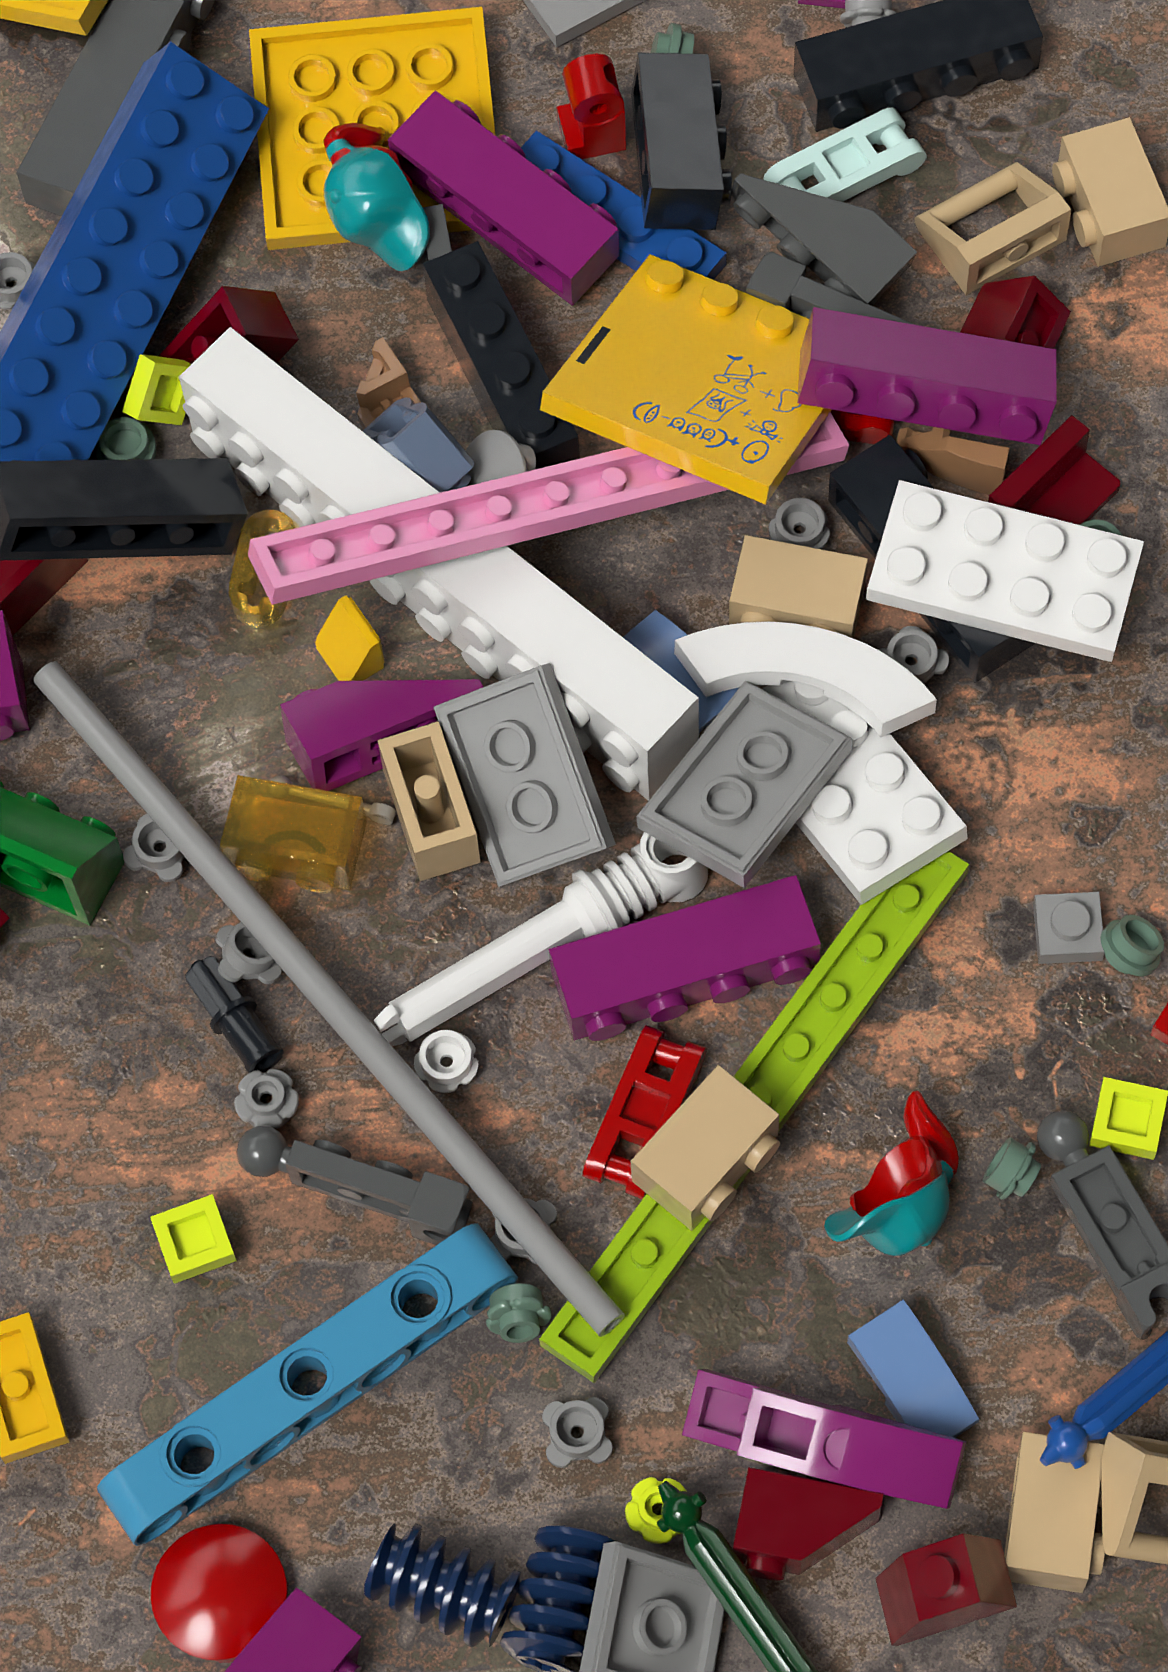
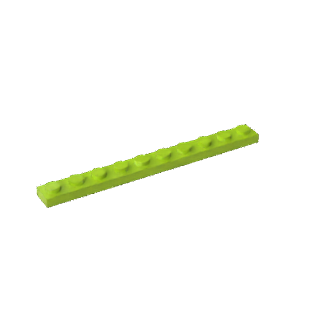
(780, 1074)

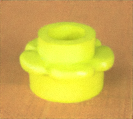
(640, 1514)

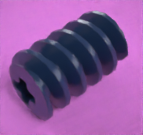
(441, 1586)
(555, 1598)

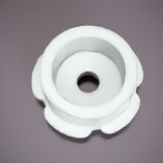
(446, 1044)

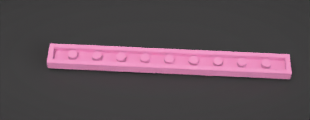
(487, 517)

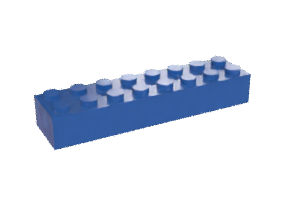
(119, 255)

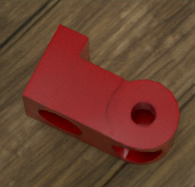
(596, 113)

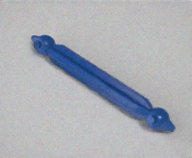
(1108, 1406)

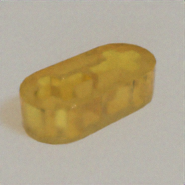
(244, 577)

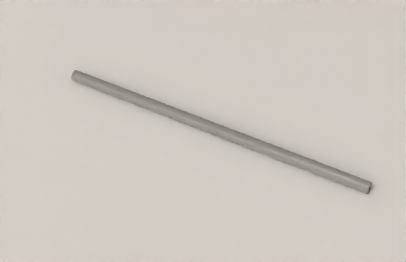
(331, 1001)

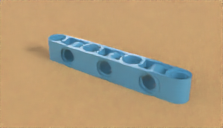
(264, 1414)

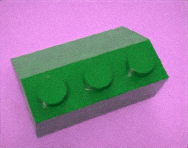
(56, 857)

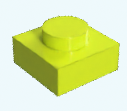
(156, 390)
(1128, 1118)
(193, 1238)

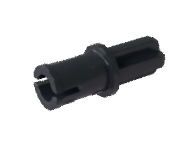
(233, 1016)

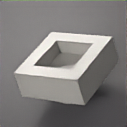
(1068, 927)

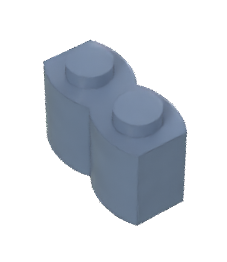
(422, 444)

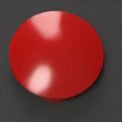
(217, 1590)

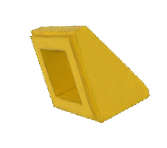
(350, 643)

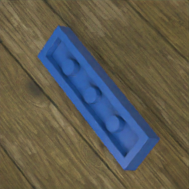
(625, 207)

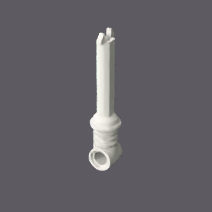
(588, 907)

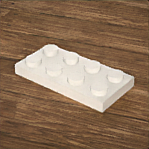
(1005, 570)
(878, 808)

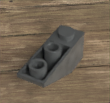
(836, 240)

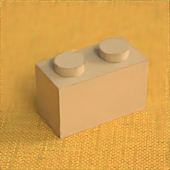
(1112, 192)
(797, 586)
(429, 801)
(707, 1149)
(1054, 1519)

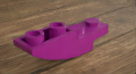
(824, 1439)

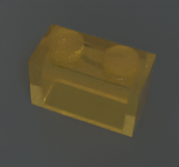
(294, 834)

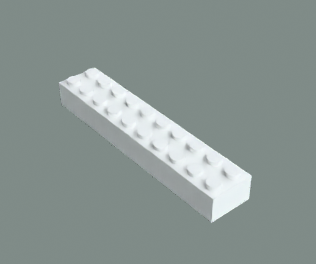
(483, 603)

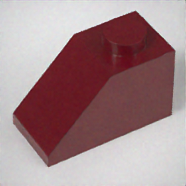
(250, 312)
(797, 1522)
(944, 1587)

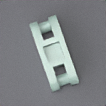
(848, 162)

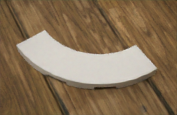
(779, 651)

